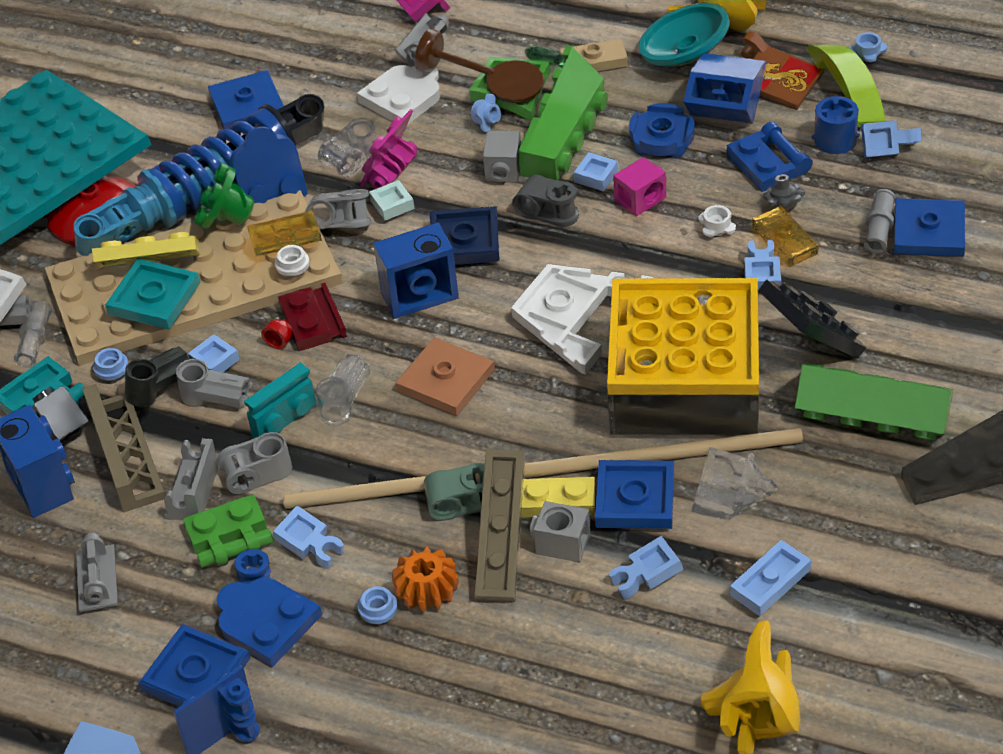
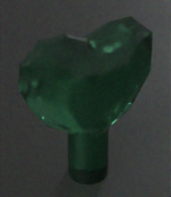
(545, 54)

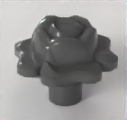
(784, 193)

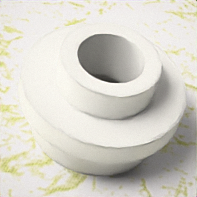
(292, 260)

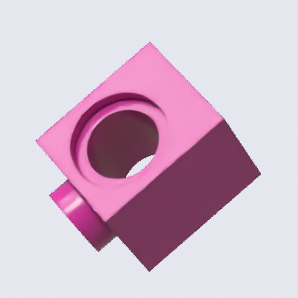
(640, 186)

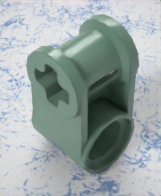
(454, 491)

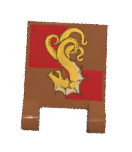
(785, 76)

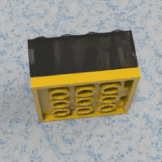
(683, 356)

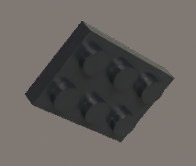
(813, 317)

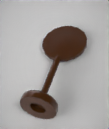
(507, 81)

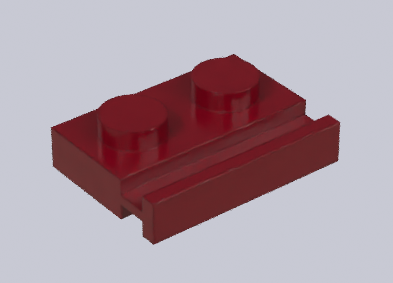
(312, 316)

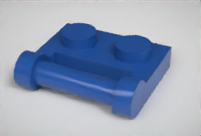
(761, 163)

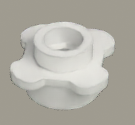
(717, 221)

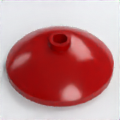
(62, 218)

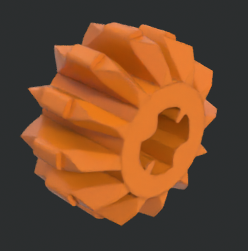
(425, 579)

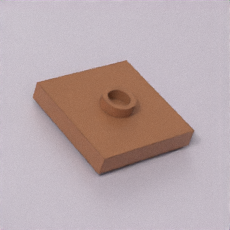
(445, 376)

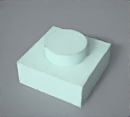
(391, 200)

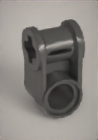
(545, 198)

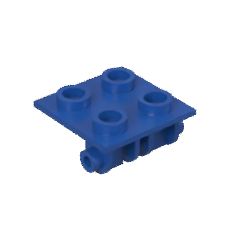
(217, 712)

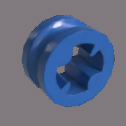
(252, 558)

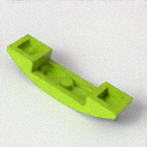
(852, 78)

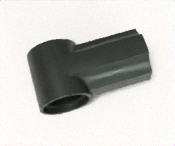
(148, 377)

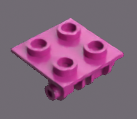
(389, 154)

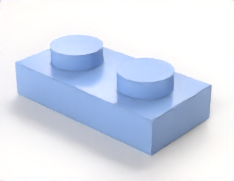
(770, 577)

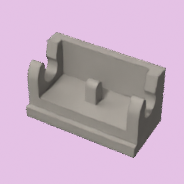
(192, 481)

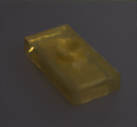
(284, 231)
(789, 238)

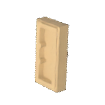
(604, 54)

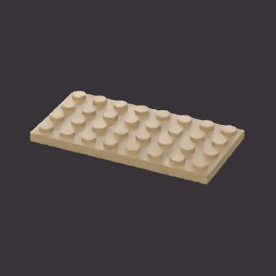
(229, 287)

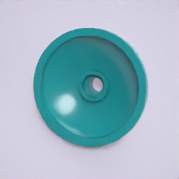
(684, 35)

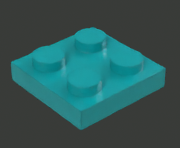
(153, 293)

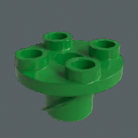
(224, 200)

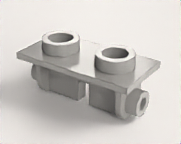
(408, 46)
(96, 574)

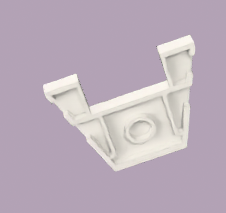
(560, 305)

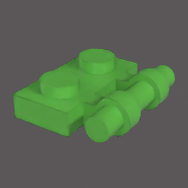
(227, 531)

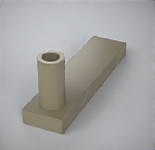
(500, 526)

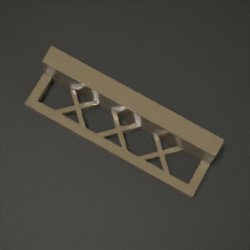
(112, 449)

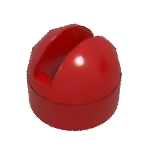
(277, 333)

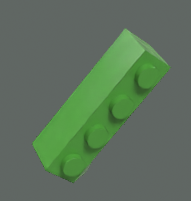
(563, 118)
(873, 399)

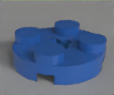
(649, 140)

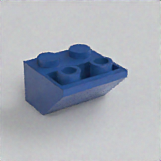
(725, 87)

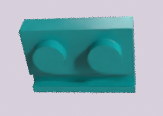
(281, 401)

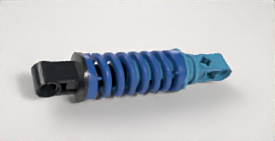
(180, 182)

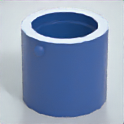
(836, 125)

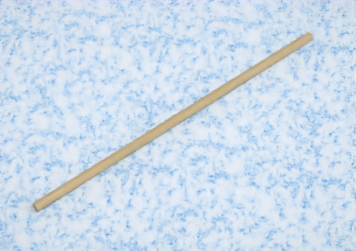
(554, 466)

